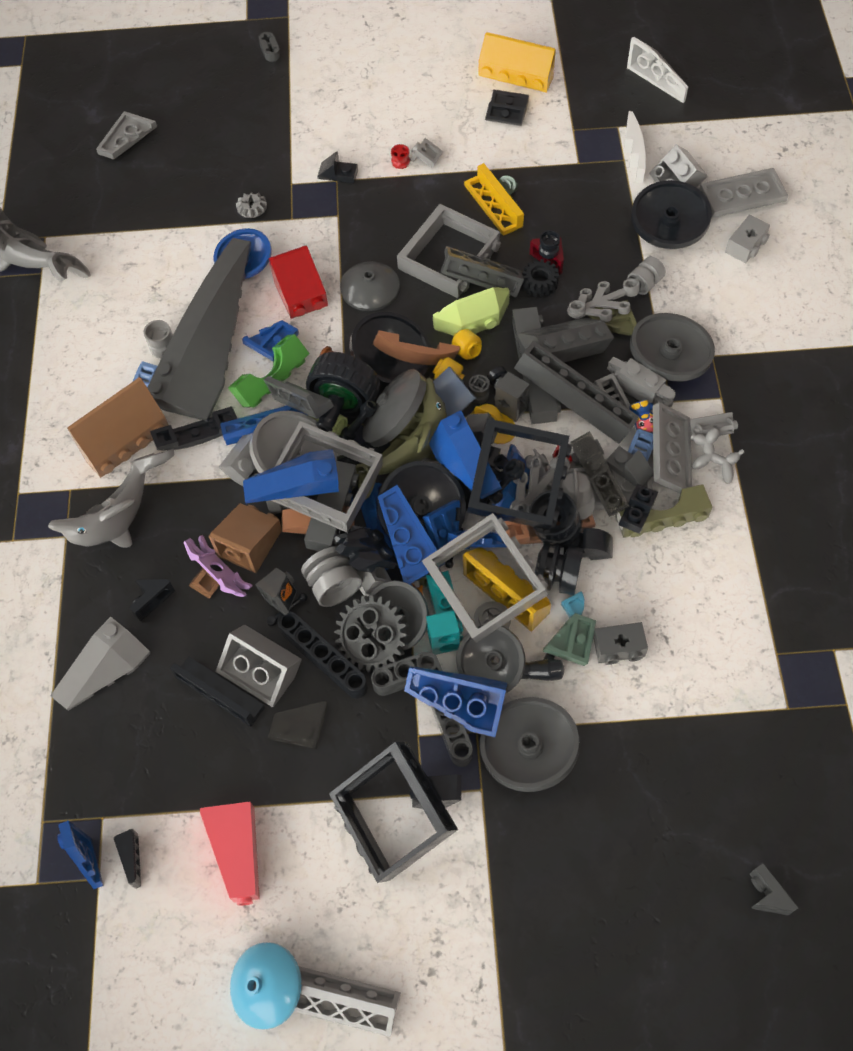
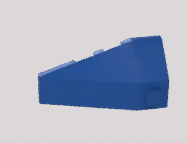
(459, 452)
(301, 476)
(461, 697)

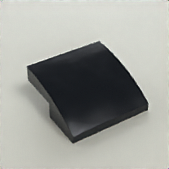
(507, 107)

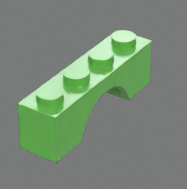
(287, 355)

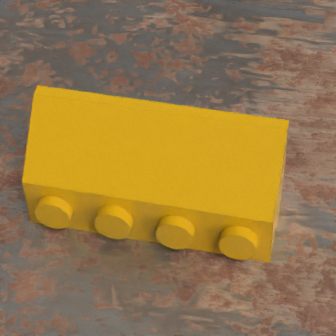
(517, 62)
(503, 585)

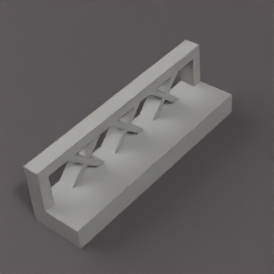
(346, 994)

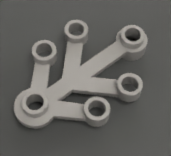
(580, 308)
(536, 487)

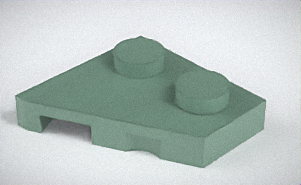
(573, 640)

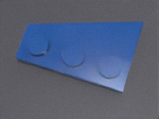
(81, 851)

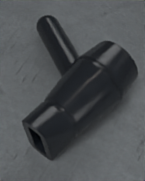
(544, 669)

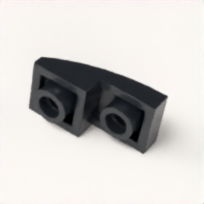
(640, 507)

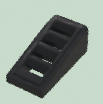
(128, 850)

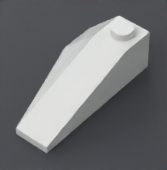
(654, 68)

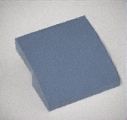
(453, 391)

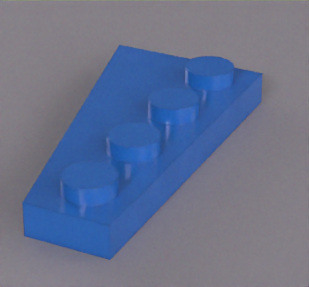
(406, 535)

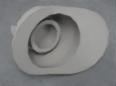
(581, 491)

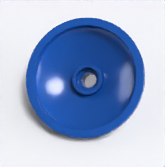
(259, 252)

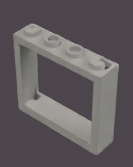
(421, 238)
(344, 447)
(463, 541)

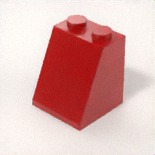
(298, 282)

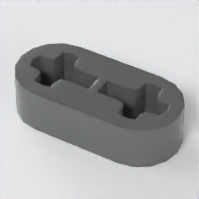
(267, 47)

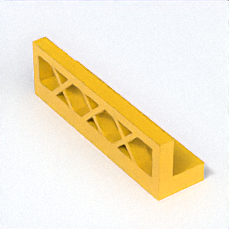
(500, 200)

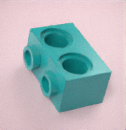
(444, 632)

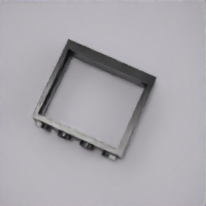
(511, 515)
(424, 792)

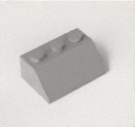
(257, 664)

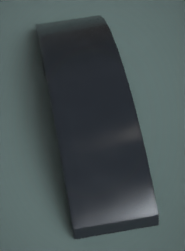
(192, 434)

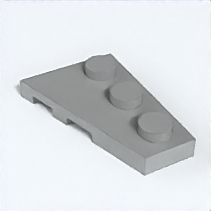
(124, 134)

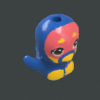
(645, 419)

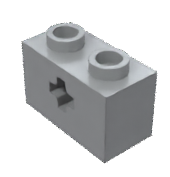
(748, 238)

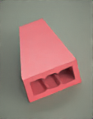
(234, 844)

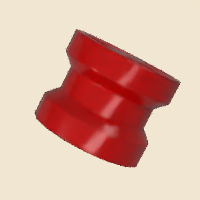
(400, 156)

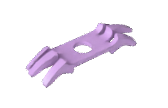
(227, 579)

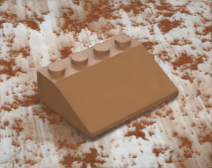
(117, 427)

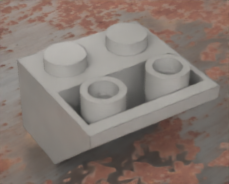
(679, 166)
(238, 462)

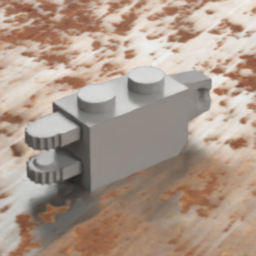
(641, 382)

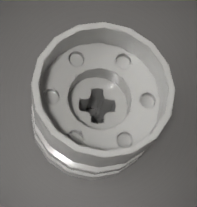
(331, 577)

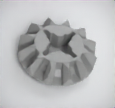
(258, 207)
(493, 608)

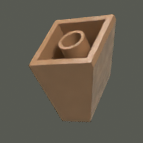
(246, 536)

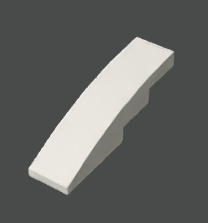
(635, 145)

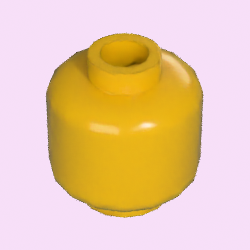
(469, 344)
(442, 365)

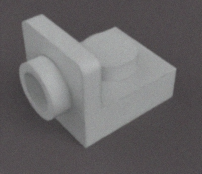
(426, 152)

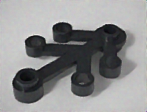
(512, 470)

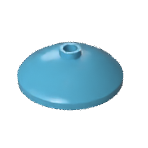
(276, 989)

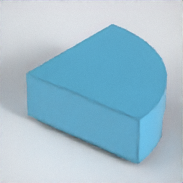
(574, 604)

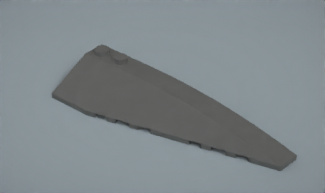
(198, 352)

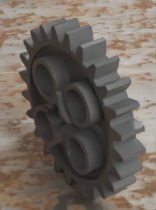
(385, 618)

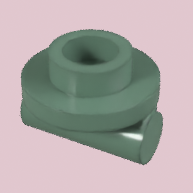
(508, 183)

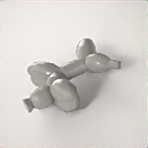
(709, 455)

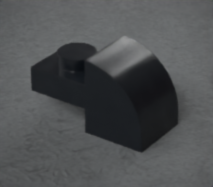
(596, 544)

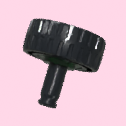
(343, 381)

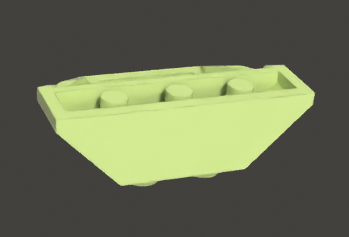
(473, 312)

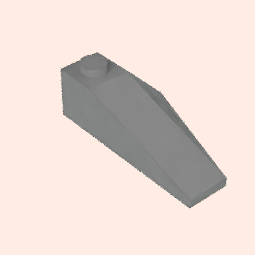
(103, 660)

